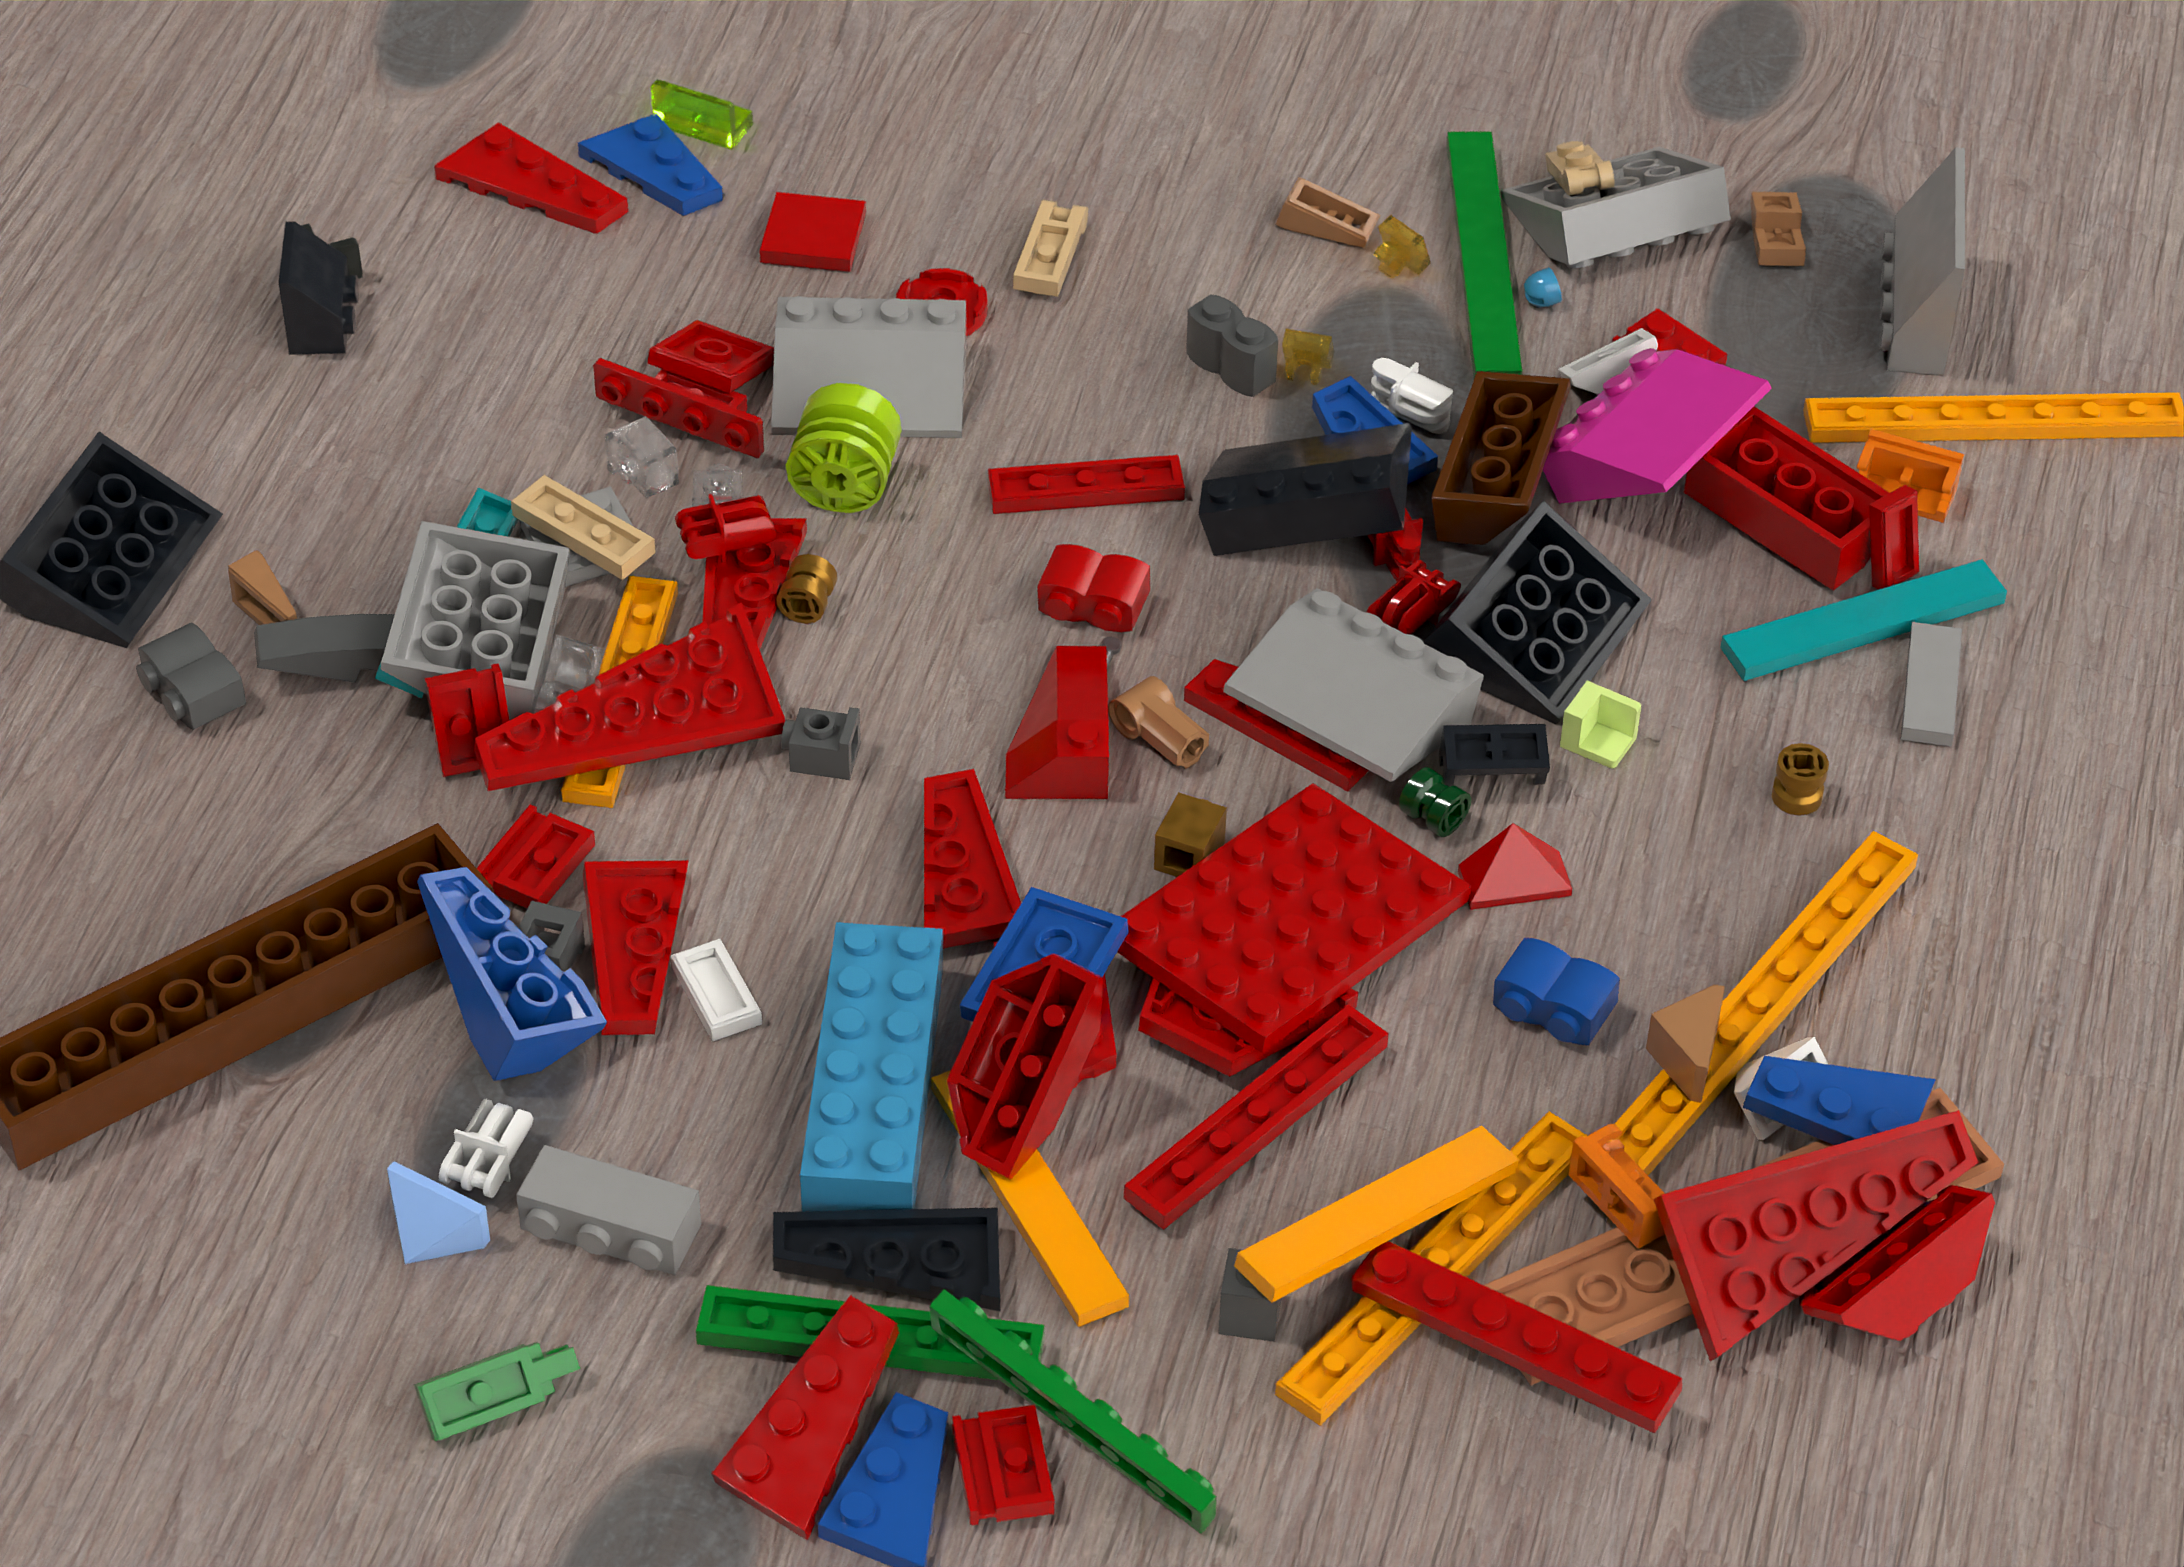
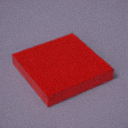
(813, 231)
(712, 356)

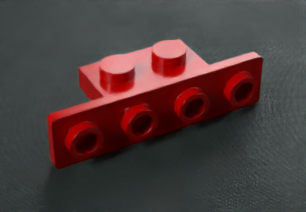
(683, 405)

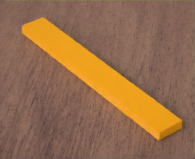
(1996, 417)
(1457, 1242)

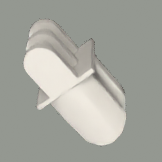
(1412, 395)
(486, 1148)

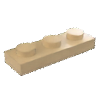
(583, 527)

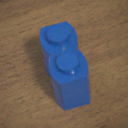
(1556, 991)

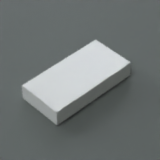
(716, 990)

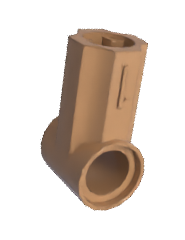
(1151, 713)

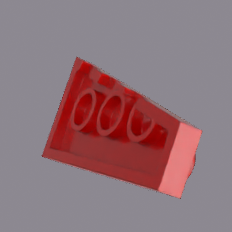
(532, 178)
(753, 577)
(1207, 694)
(964, 865)
(632, 935)
(797, 1438)

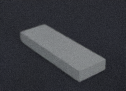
(1931, 684)

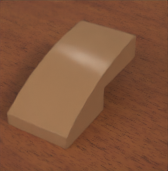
(1777, 228)

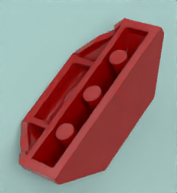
(1023, 1060)
(1908, 1268)

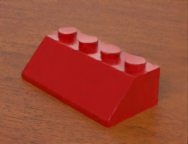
(1788, 497)

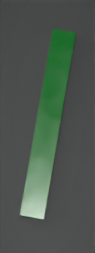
(1483, 253)

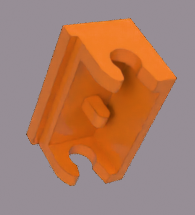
(1924, 467)
(1617, 1184)

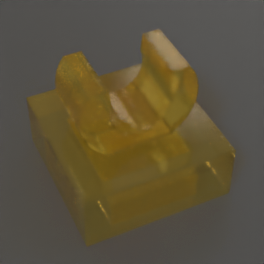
(1400, 249)
(1307, 349)

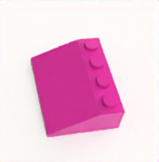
(1648, 426)

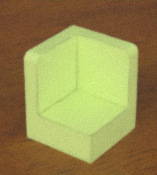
(1600, 724)

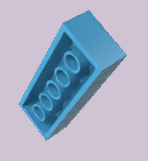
(872, 1069)

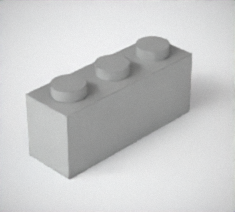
(609, 1210)

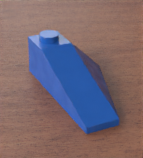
(509, 992)

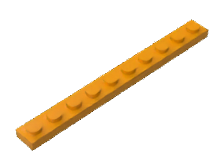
(1770, 993)

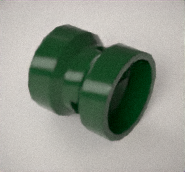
(1436, 803)

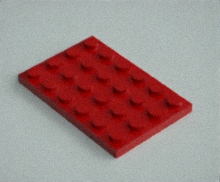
(1289, 916)

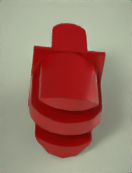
(725, 526)
(1398, 547)
(1415, 598)

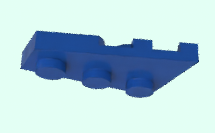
(657, 161)
(1350, 407)
(1835, 1100)
(892, 1487)

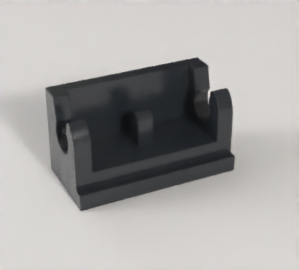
(1494, 751)

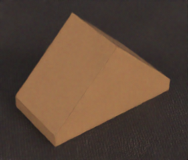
(1684, 1038)

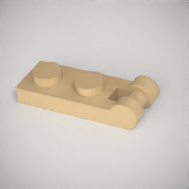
(1579, 167)
(1049, 248)

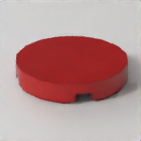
(949, 285)

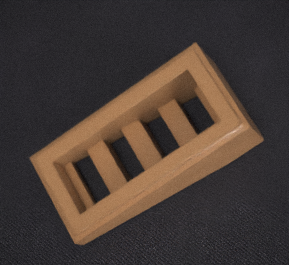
(1326, 215)
(258, 590)

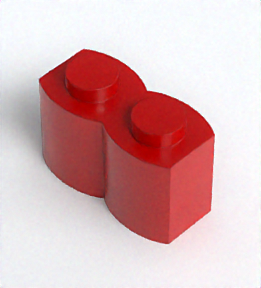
(1094, 588)

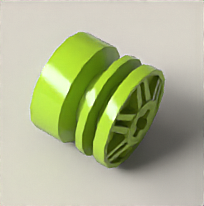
(844, 448)

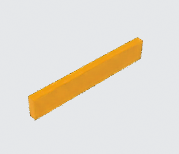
(637, 628)
(1375, 1213)
(1053, 1232)

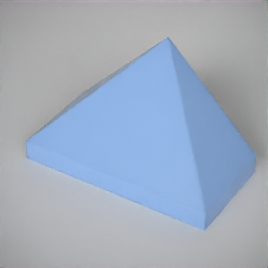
(433, 1217)

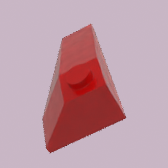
(1064, 732)

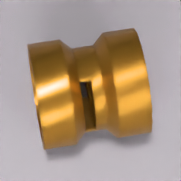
(807, 588)
(1800, 779)

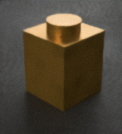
(1188, 834)

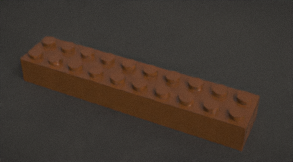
(219, 998)

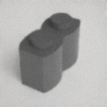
(1232, 345)
(190, 676)

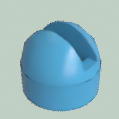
(1543, 288)

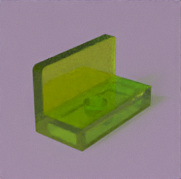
(700, 114)

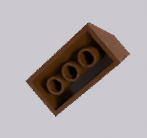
(1497, 455)

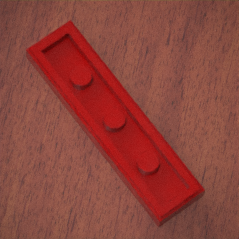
(1086, 484)

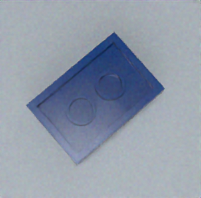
(1044, 927)

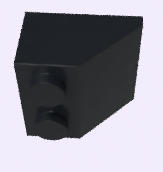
(315, 293)

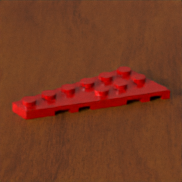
(656, 705)
(1782, 1227)

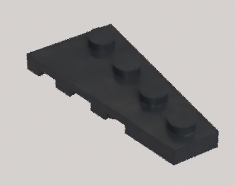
(895, 1250)

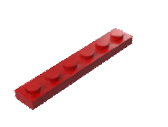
(1255, 1116)
(1518, 1335)

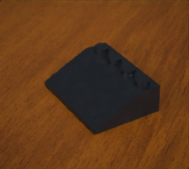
(1307, 490)
(105, 546)
(1540, 616)

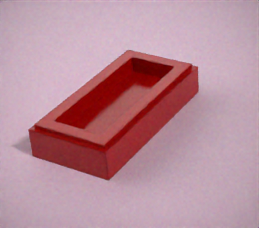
(1894, 537)

